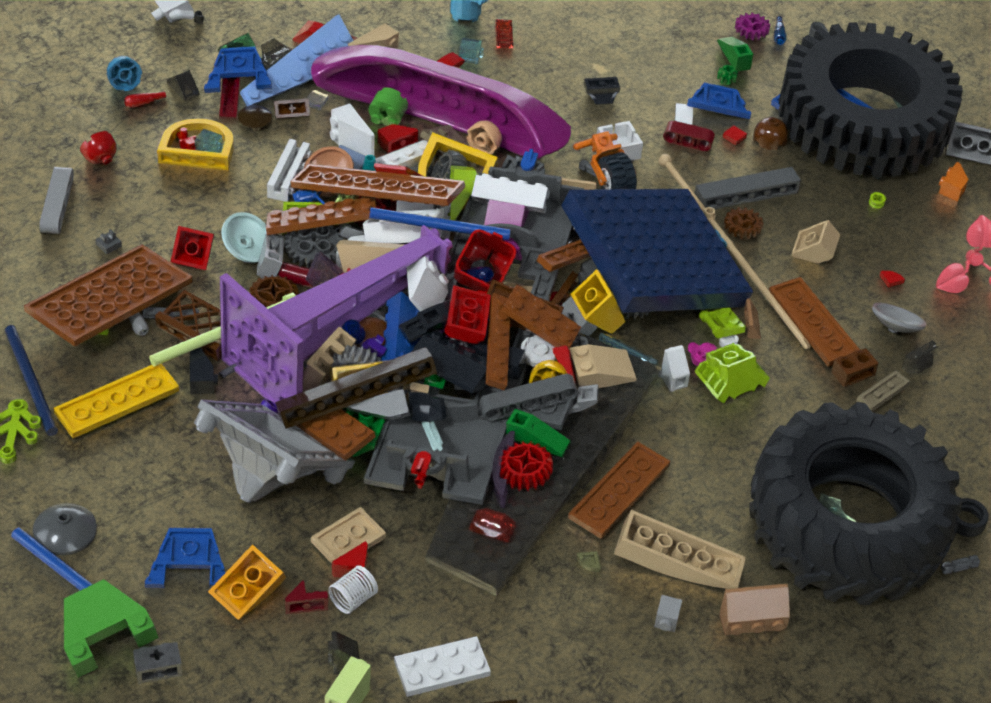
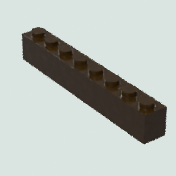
(355, 387)

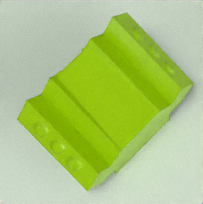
(731, 372)

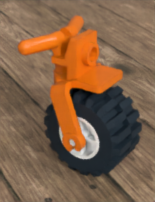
(610, 163)

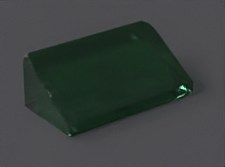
(242, 41)

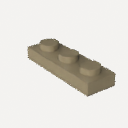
(883, 390)

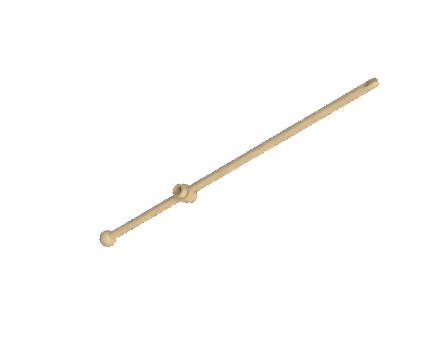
(666, 161)

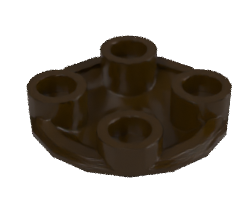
(254, 117)

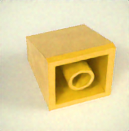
(598, 303)

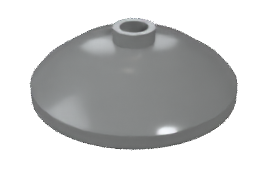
(897, 318)

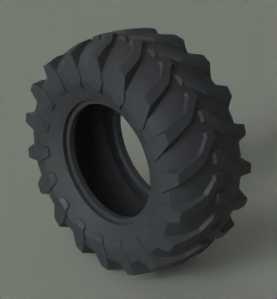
(842, 553)

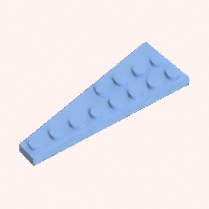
(296, 66)

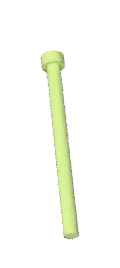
(194, 343)

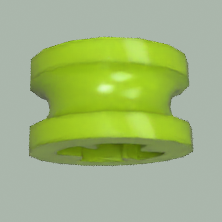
(880, 200)

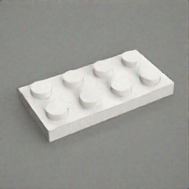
(442, 666)

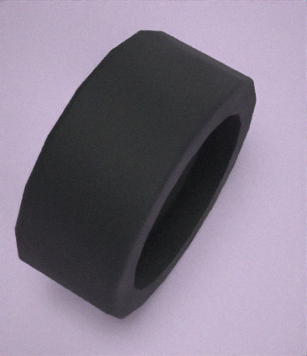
(977, 509)

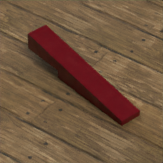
(229, 98)

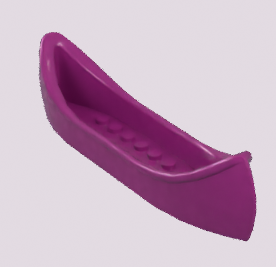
(443, 95)

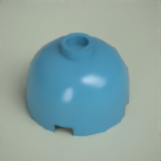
(124, 73)

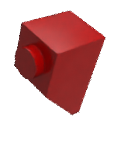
(396, 137)

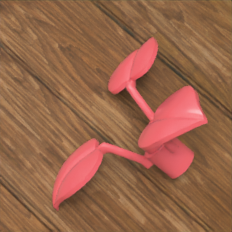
(954, 277)

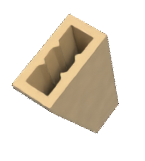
(357, 253)

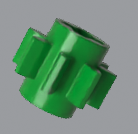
(727, 75)

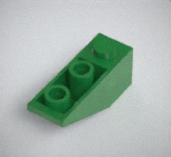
(737, 53)
(530, 428)

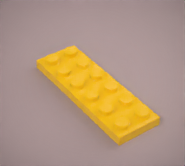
(115, 400)

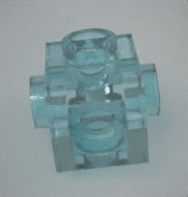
(209, 141)

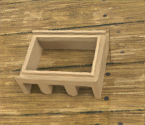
(319, 364)

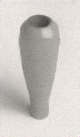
(139, 324)

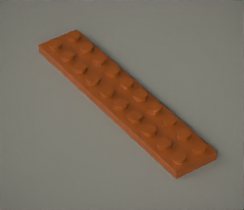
(378, 184)

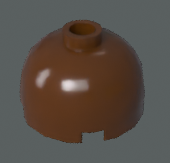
(770, 133)

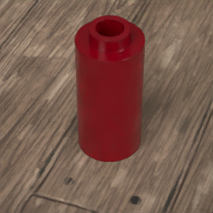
(295, 273)

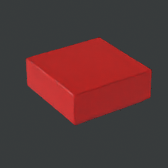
(734, 135)

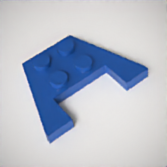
(237, 63)
(186, 549)

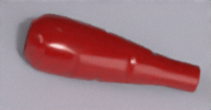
(141, 99)

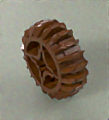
(272, 286)

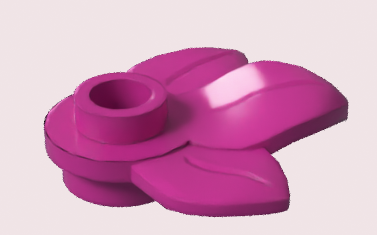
(698, 352)

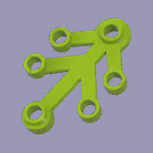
(17, 409)

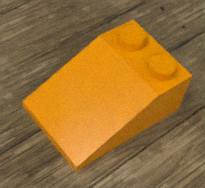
(247, 583)

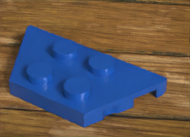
(719, 100)

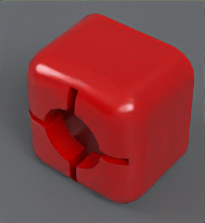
(478, 248)

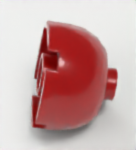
(99, 149)

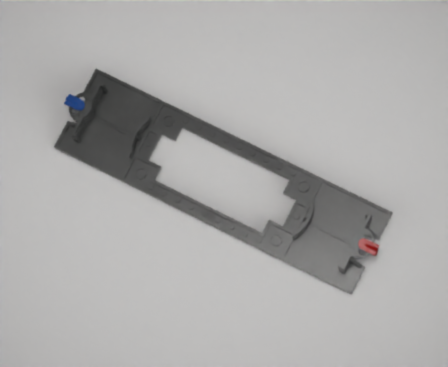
(466, 436)

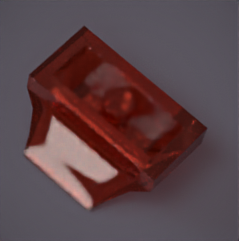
(493, 524)

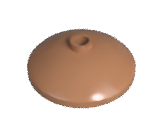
(333, 157)

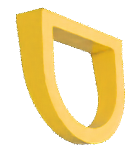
(444, 144)
(196, 158)

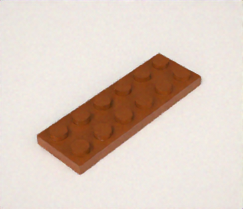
(319, 215)
(813, 320)
(619, 490)

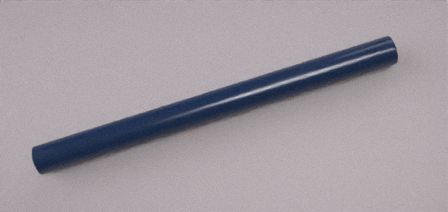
(31, 381)

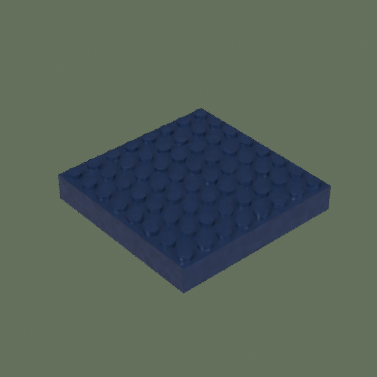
(656, 249)

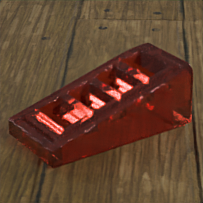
(507, 26)

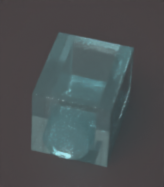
(471, 50)

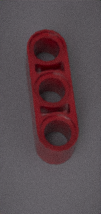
(689, 135)

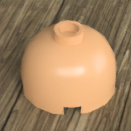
(484, 136)

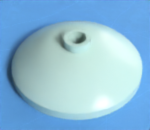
(244, 229)

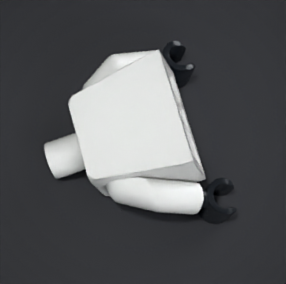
(176, 10)

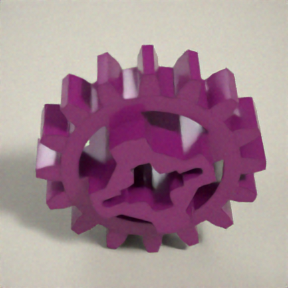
(752, 26)

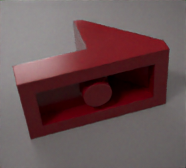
(301, 602)

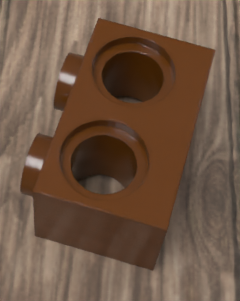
(854, 367)

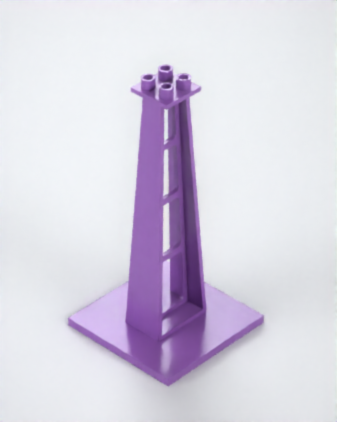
(276, 340)

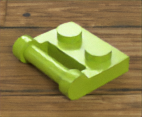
(728, 322)

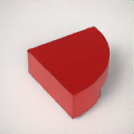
(891, 278)

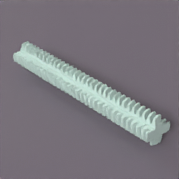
(433, 435)

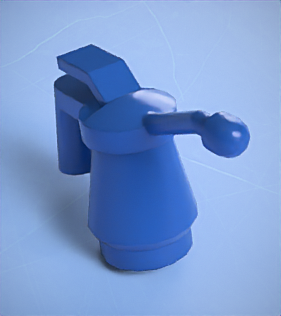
(307, 196)

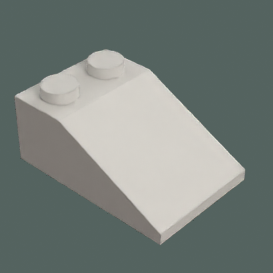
(351, 130)
(426, 284)

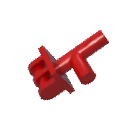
(185, 141)

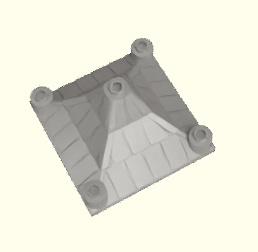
(265, 451)

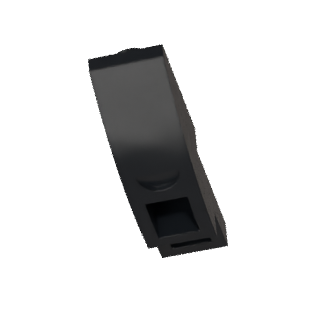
(426, 321)

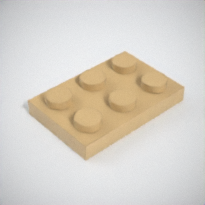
(348, 534)

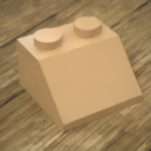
(816, 243)

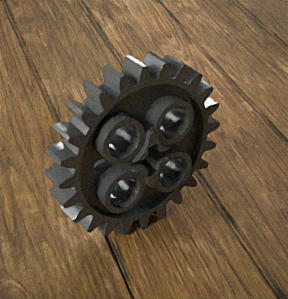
(306, 243)

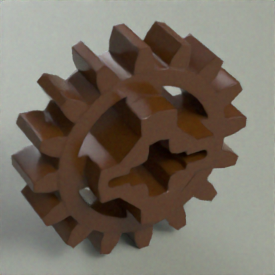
(743, 223)

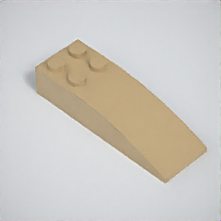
(678, 553)

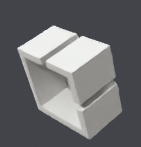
(627, 138)

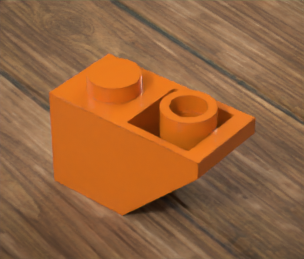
(954, 182)

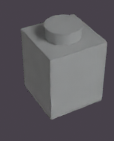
(668, 613)

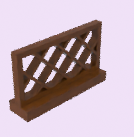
(181, 331)

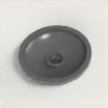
(65, 536)

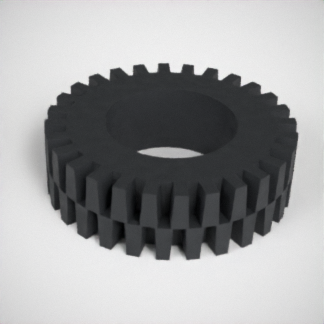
(865, 134)

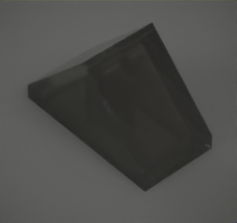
(184, 85)

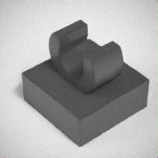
(108, 242)

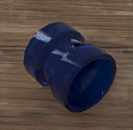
(353, 327)

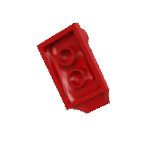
(468, 315)

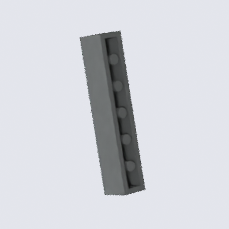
(748, 188)

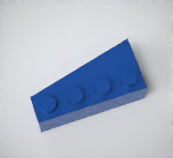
(399, 311)

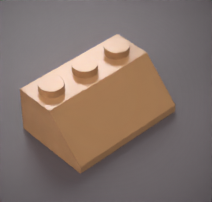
(755, 609)

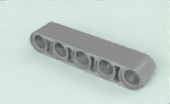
(56, 200)

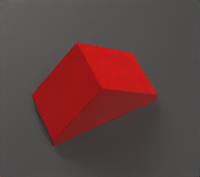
(350, 560)

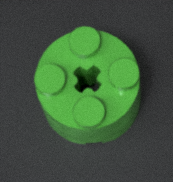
(388, 107)

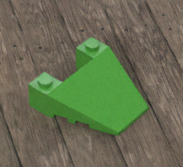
(97, 614)

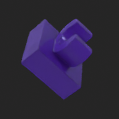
(374, 345)

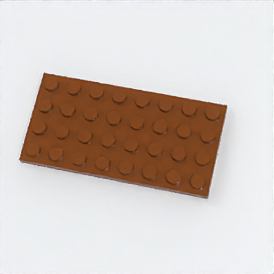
(108, 294)

